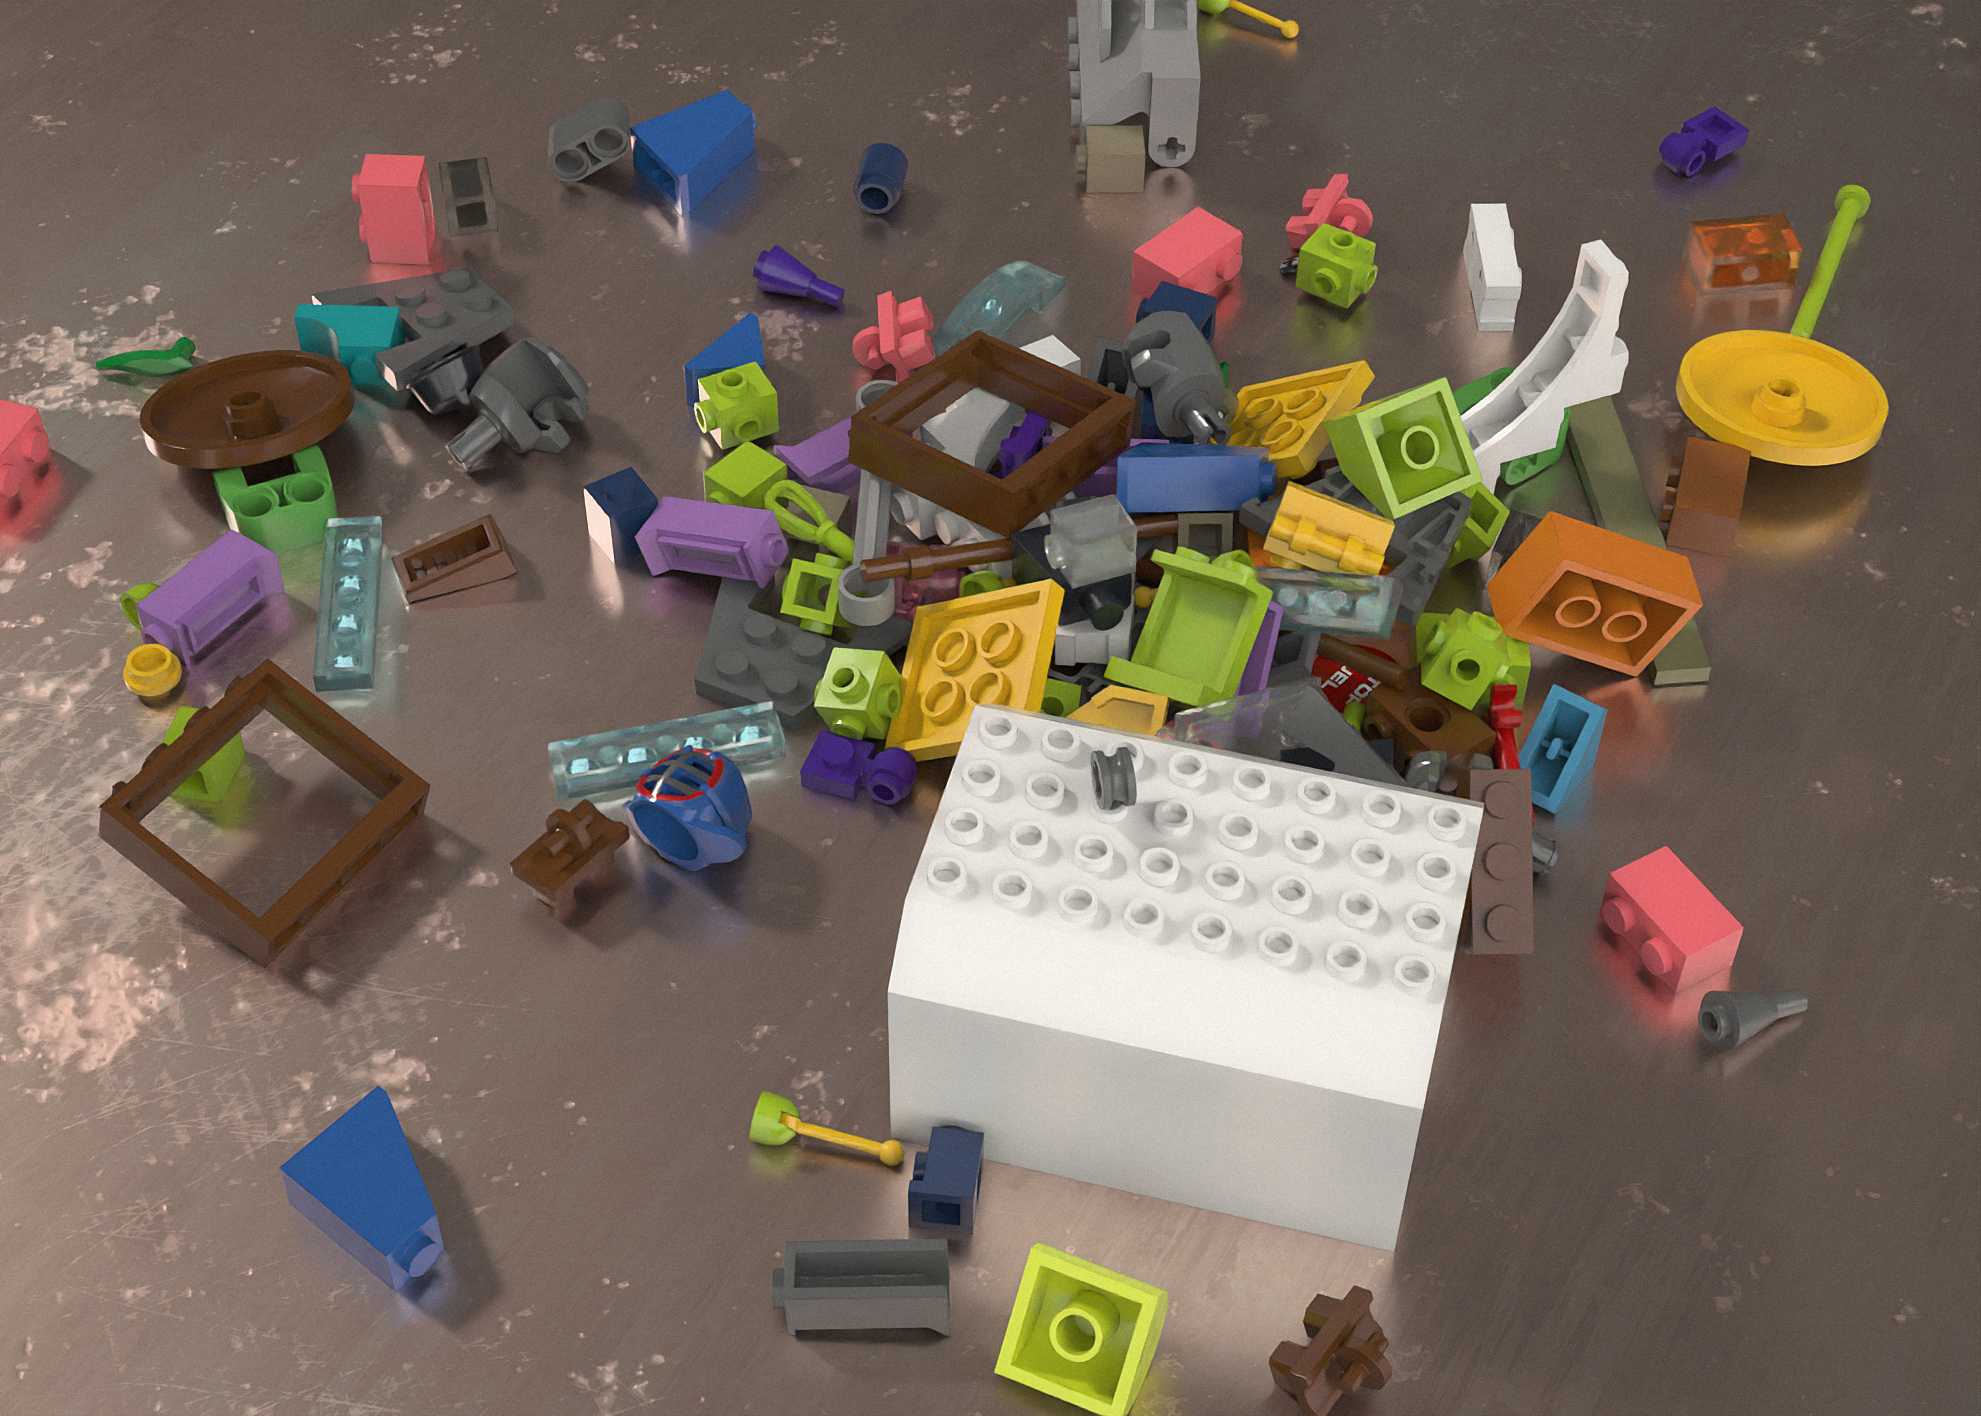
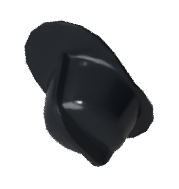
(449, 382)

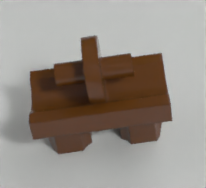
(569, 851)
(1339, 1359)

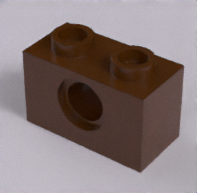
(1426, 722)

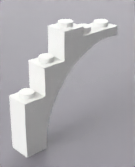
(1569, 366)
(973, 434)

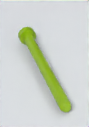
(1851, 204)

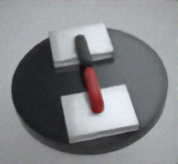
(1290, 264)

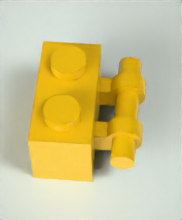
(1326, 534)

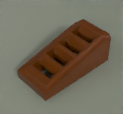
(486, 560)

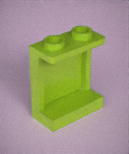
(1195, 631)

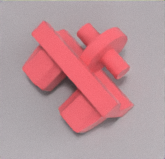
(1329, 207)
(899, 338)

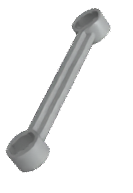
(870, 537)

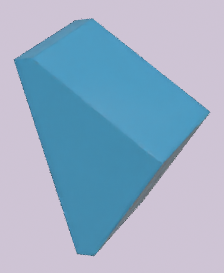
(1561, 746)

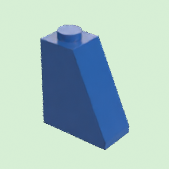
(694, 148)
(1193, 477)
(367, 1192)

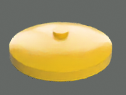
(1782, 397)

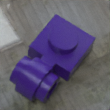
(1704, 135)
(846, 764)

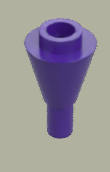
(784, 274)

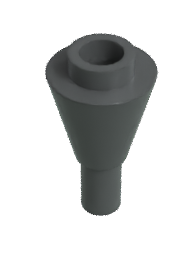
(1734, 1017)

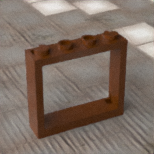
(1096, 419)
(206, 732)

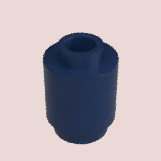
(880, 177)

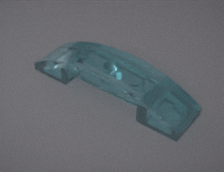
(998, 303)

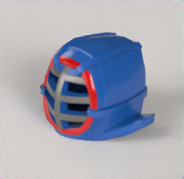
(692, 808)

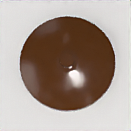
(247, 409)

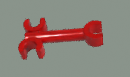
(1502, 719)

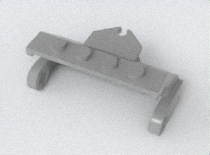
(1134, 61)

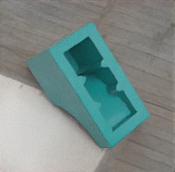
(350, 336)

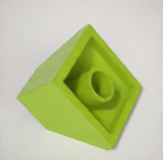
(1405, 448)

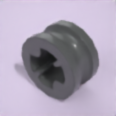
(1113, 778)

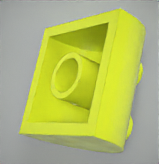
(1082, 1331)

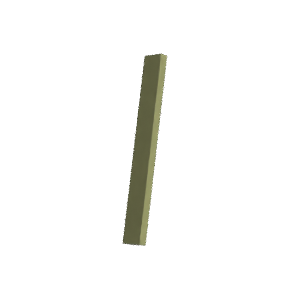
(1624, 508)

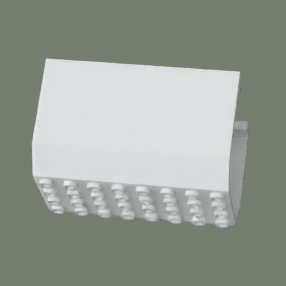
(1182, 987)

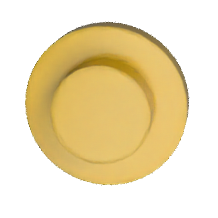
(151, 670)

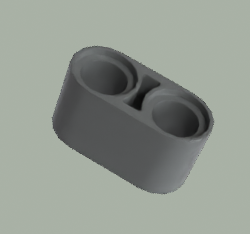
(588, 139)

